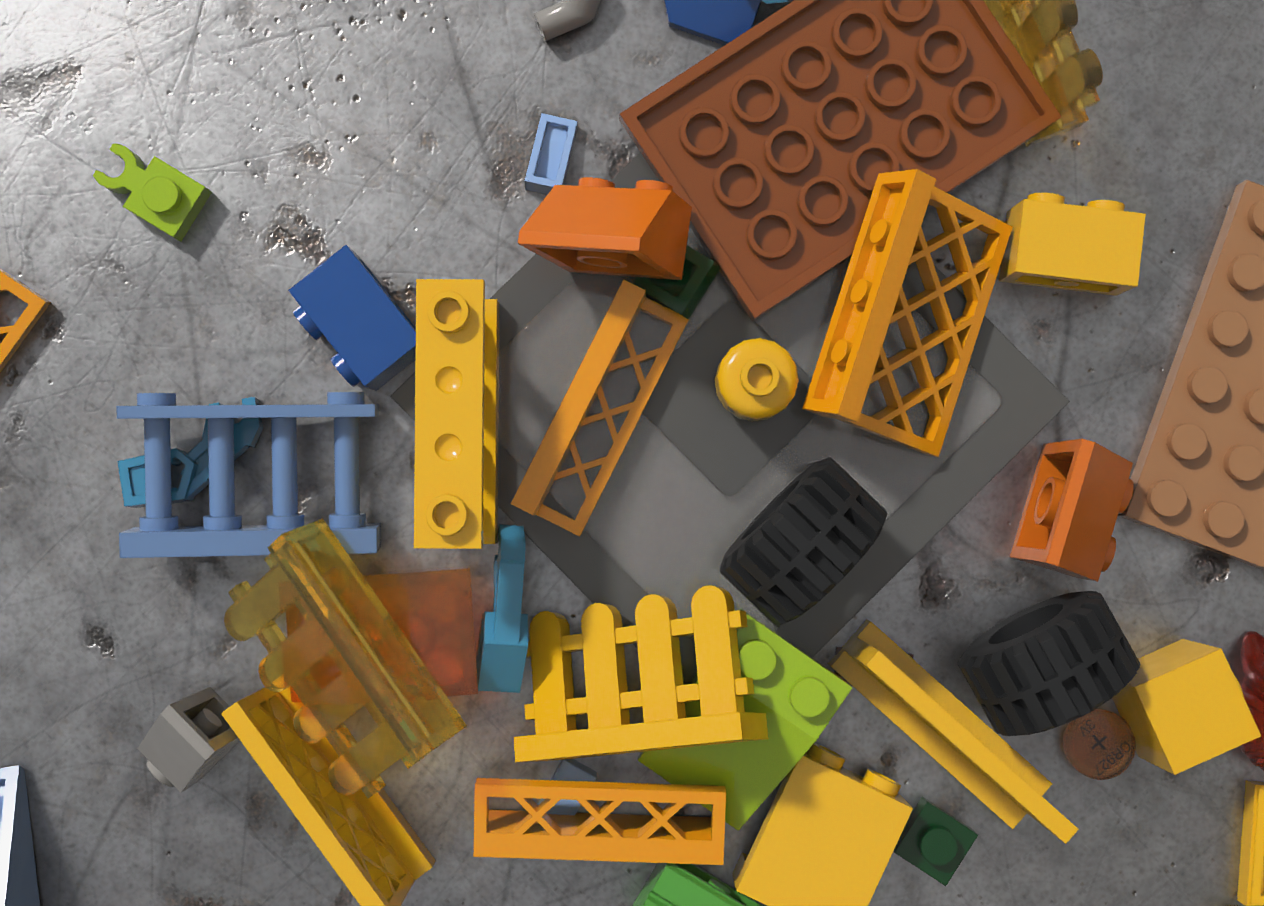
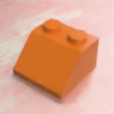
(611, 229)
(1073, 509)

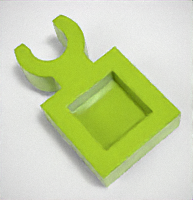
(158, 193)

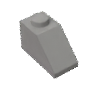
(188, 740)

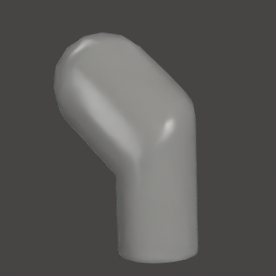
(565, 17)

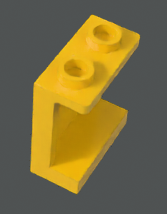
(824, 836)

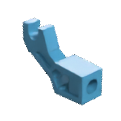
(196, 470)
(505, 630)

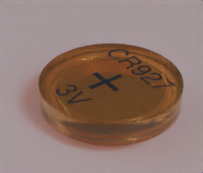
(1099, 744)

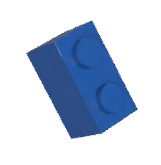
(357, 319)

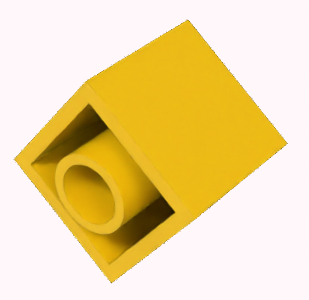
(1185, 706)

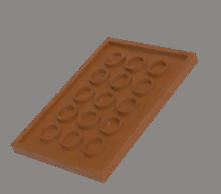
(805, 110)

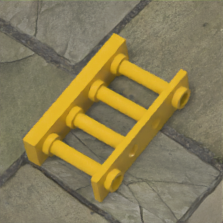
(456, 415)

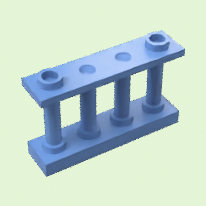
(223, 529)

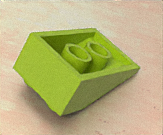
(798, 706)

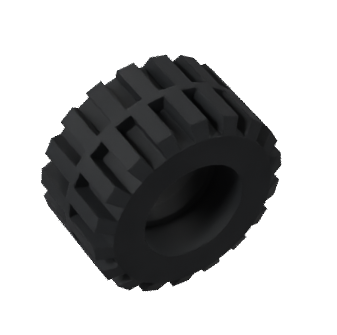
(804, 542)
(1049, 664)

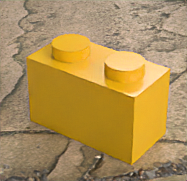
(1073, 245)

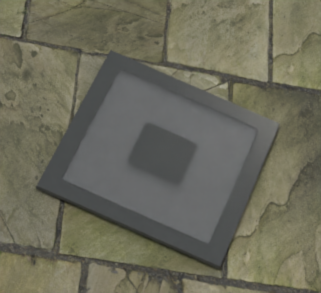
(701, 473)

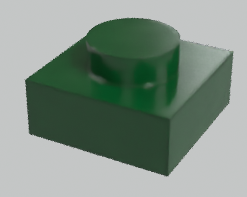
(685, 293)
(934, 841)

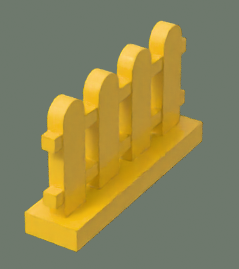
(661, 680)

